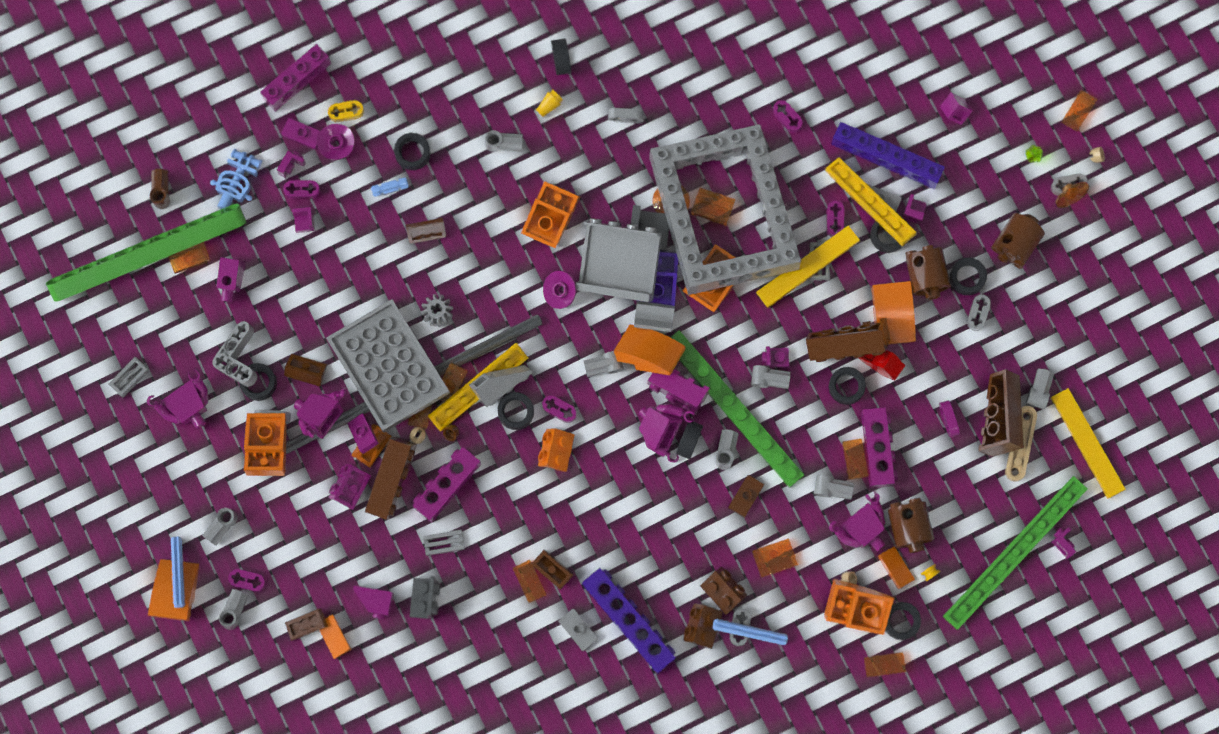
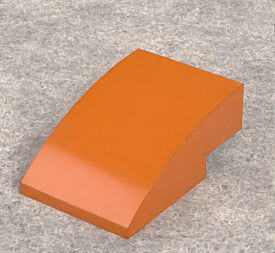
(550, 214)
(713, 298)
(896, 304)
(649, 350)
(265, 444)
(161, 599)
(858, 607)

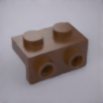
(723, 590)
(700, 626)

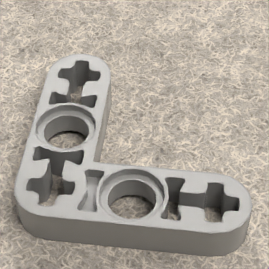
(230, 357)

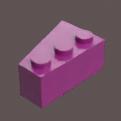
(679, 389)

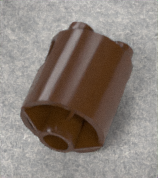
(1018, 239)
(928, 272)
(911, 532)

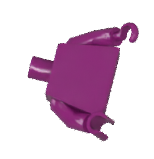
(185, 403)
(319, 413)
(661, 426)
(863, 526)

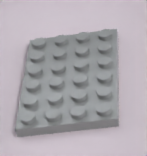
(388, 365)

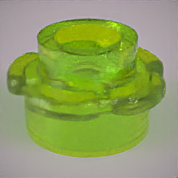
(1034, 154)

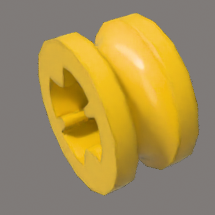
(930, 572)

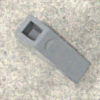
(494, 384)

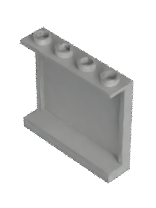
(619, 260)

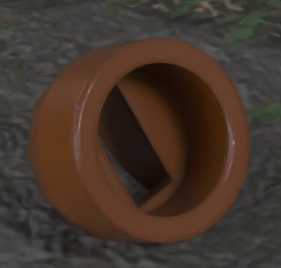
(451, 432)

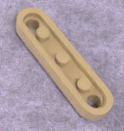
(1019, 458)

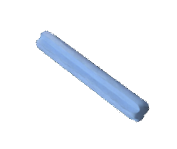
(177, 572)
(751, 632)

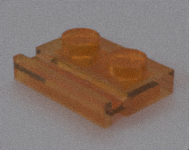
(713, 206)
(774, 558)

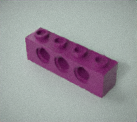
(295, 77)
(878, 478)
(445, 495)

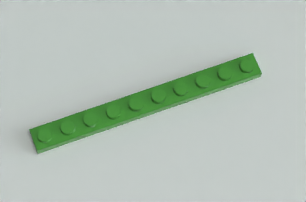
(738, 413)
(1015, 553)

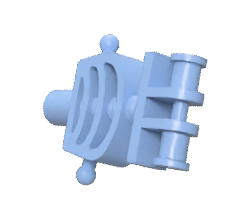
(228, 192)

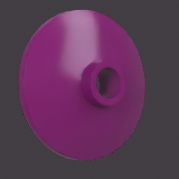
(334, 133)
(553, 289)

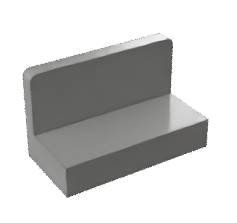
(654, 316)

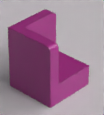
(956, 108)
(914, 210)
(303, 219)

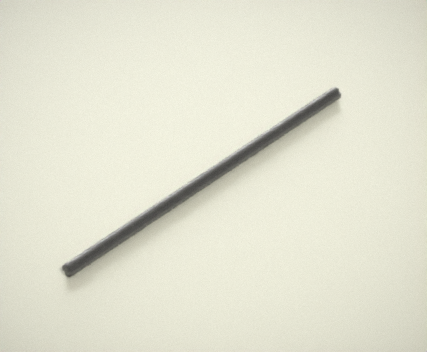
(441, 368)

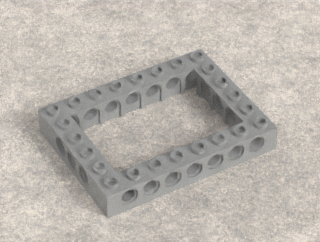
(700, 277)

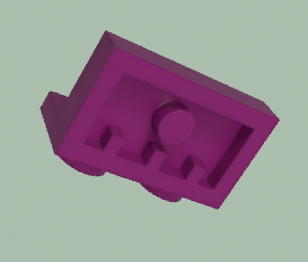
(349, 486)

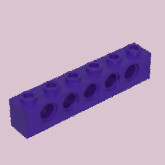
(887, 155)
(592, 585)

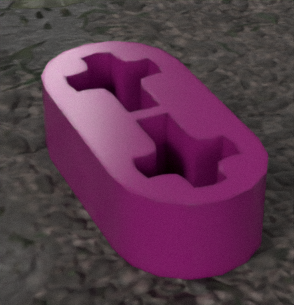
(783, 119)
(301, 194)
(830, 218)
(561, 405)
(949, 418)
(248, 576)

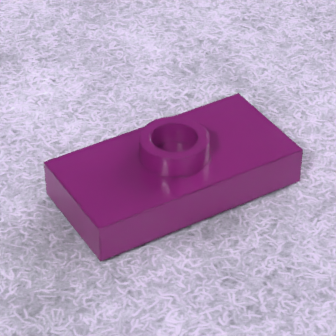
(300, 133)
(363, 433)

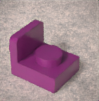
(287, 164)
(776, 357)
(1064, 545)

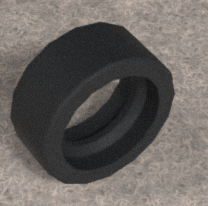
(561, 56)
(407, 138)
(878, 244)
(968, 262)
(852, 372)
(271, 387)
(501, 411)
(689, 439)
(916, 623)

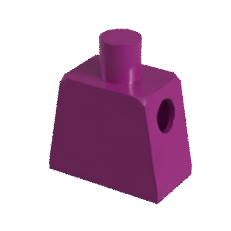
(232, 270)

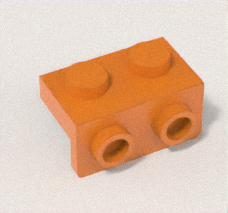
(556, 449)

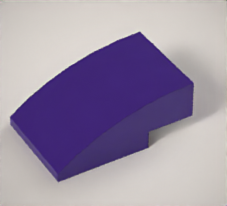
(666, 279)

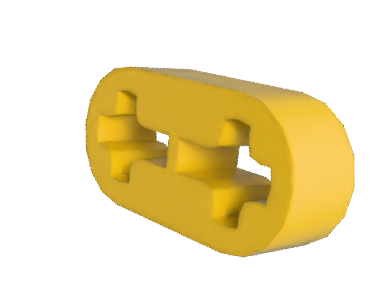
(347, 115)

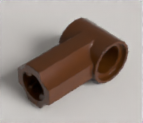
(160, 187)

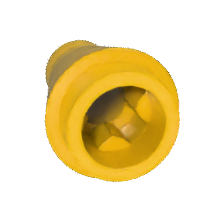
(549, 103)

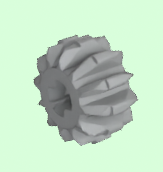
(439, 316)

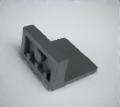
(651, 219)
(423, 598)

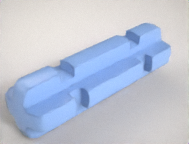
(389, 187)

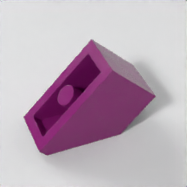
(375, 601)

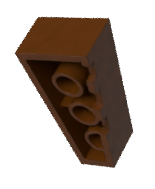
(1003, 415)

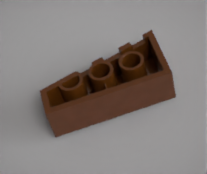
(849, 341)
(390, 477)

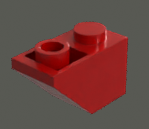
(885, 364)

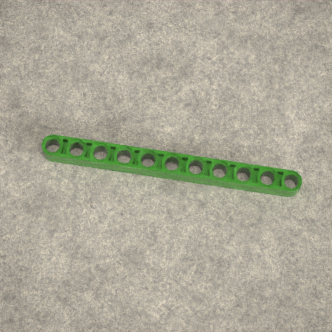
(146, 252)

